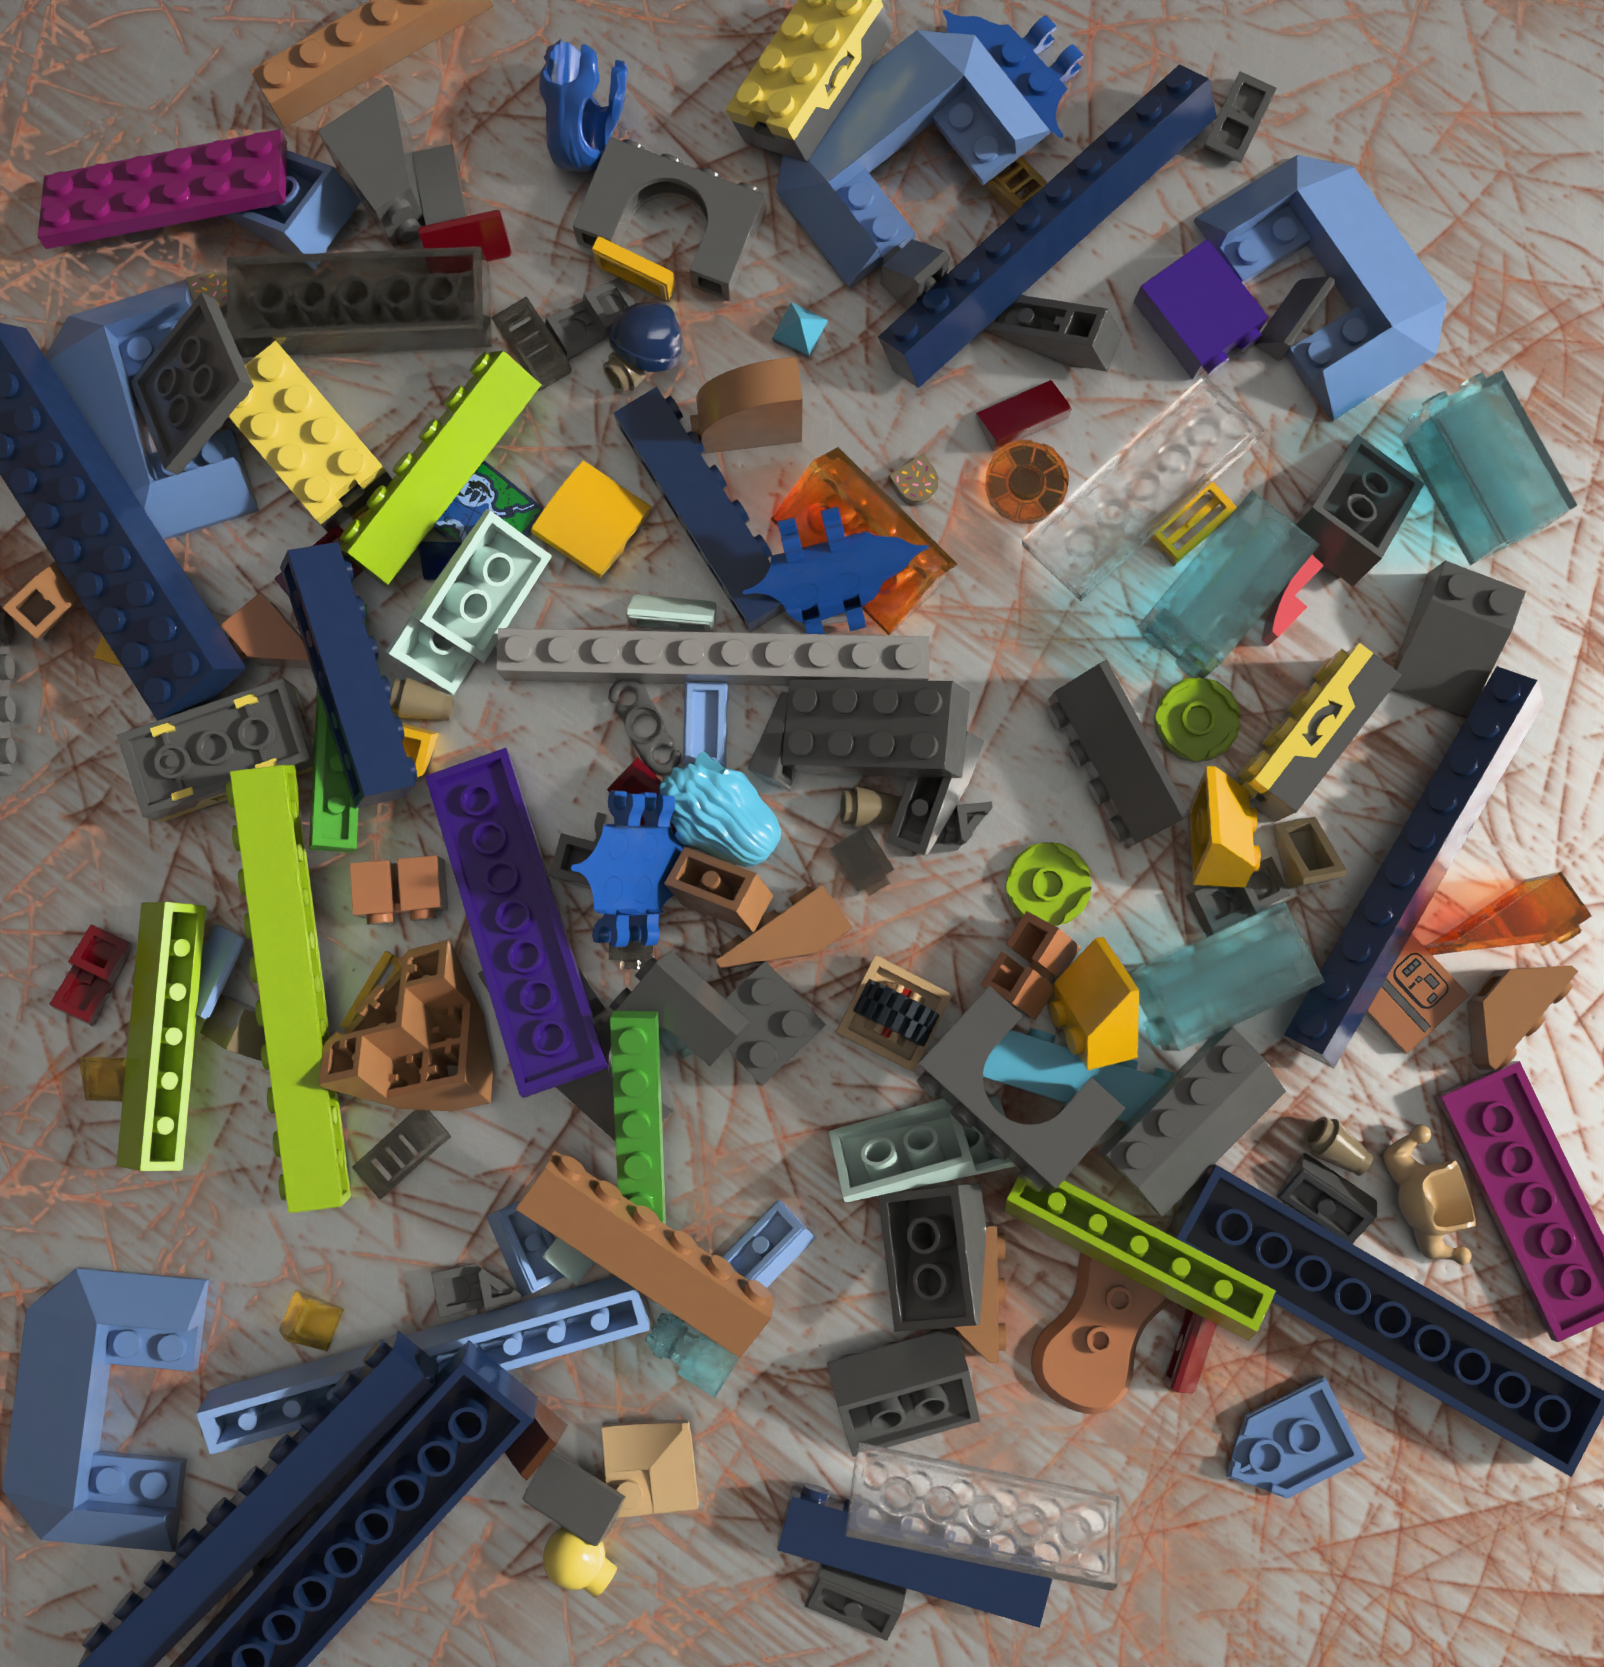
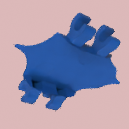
(1019, 60)
(833, 574)
(631, 868)

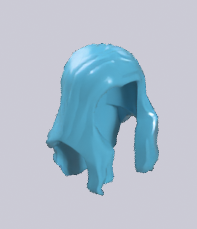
(721, 812)

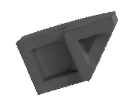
(959, 827)

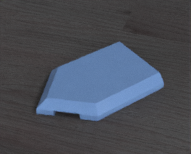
(1294, 1442)

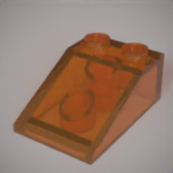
(1529, 913)

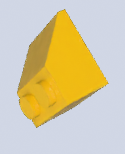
(1222, 832)
(1097, 1007)

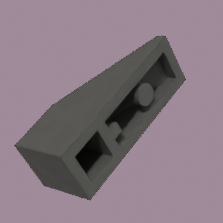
(1060, 330)
(929, 804)

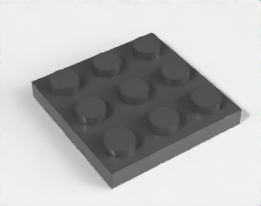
(191, 384)

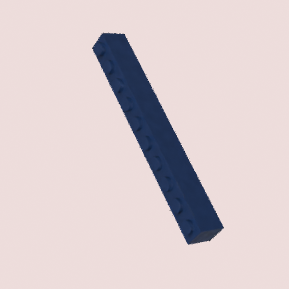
(1048, 225)
(1415, 866)
(264, 1507)

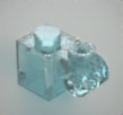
(699, 1357)

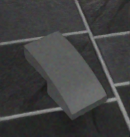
(1240, 117)
(439, 184)
(589, 320)
(1223, 905)

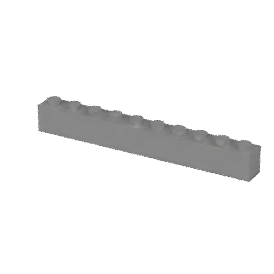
(706, 656)

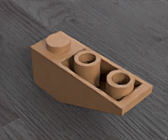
(797, 932)

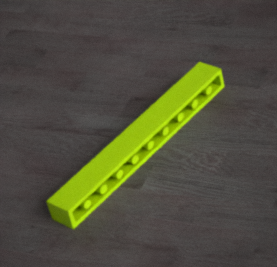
(289, 986)

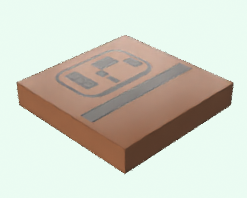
(1414, 997)

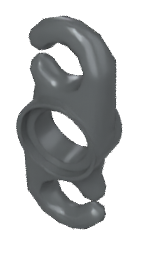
(644, 706)

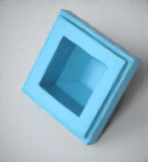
(800, 329)

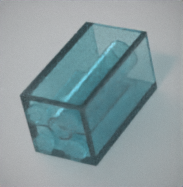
(1485, 466)
(1227, 586)
(1224, 978)

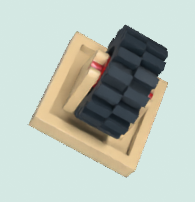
(894, 1013)

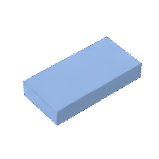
(705, 721)

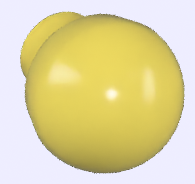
(577, 1564)

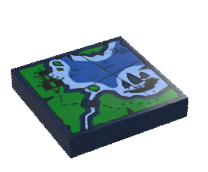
(488, 491)

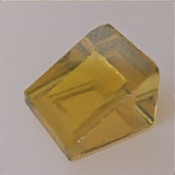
(103, 1078)
(310, 1321)

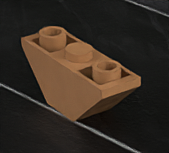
(1510, 1008)
(989, 1335)

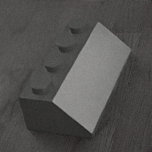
(1116, 755)
(1193, 1119)

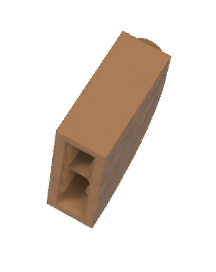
(750, 407)

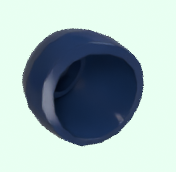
(647, 336)

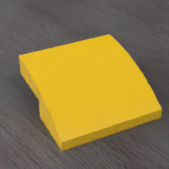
(591, 519)

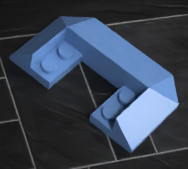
(917, 83)
(1391, 294)
(96, 361)
(55, 1434)

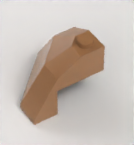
(415, 1039)

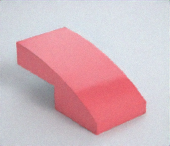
(1286, 605)

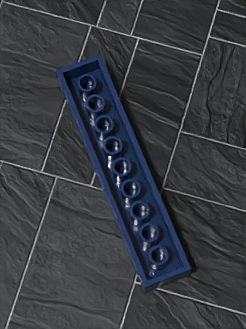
(105, 539)
(1393, 1319)
(370, 1520)

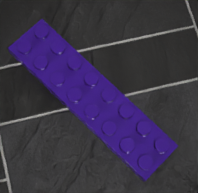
(516, 924)

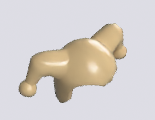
(1430, 1197)

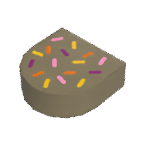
(212, 284)
(915, 481)

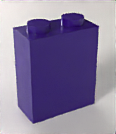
(1201, 310)

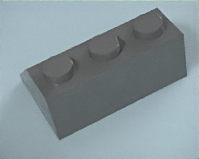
(904, 1390)

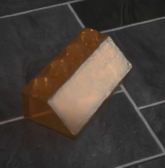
(864, 506)

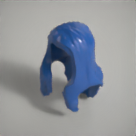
(574, 119)

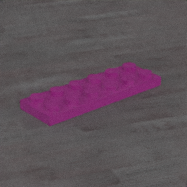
(163, 189)
(1531, 1196)

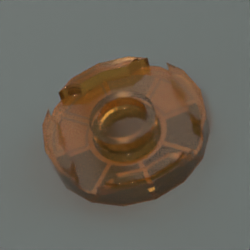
(1026, 481)

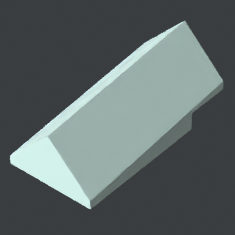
(470, 602)
(910, 1151)

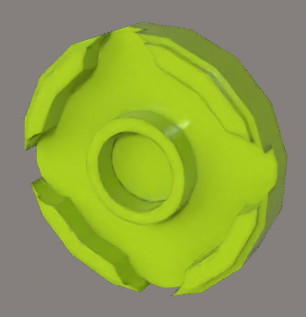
(1197, 719)
(1049, 883)

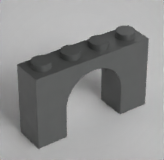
(633, 176)
(684, 1007)
(1041, 1150)

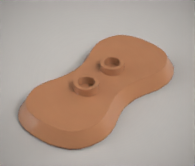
(1091, 1346)

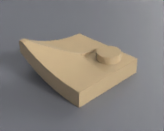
(651, 1466)

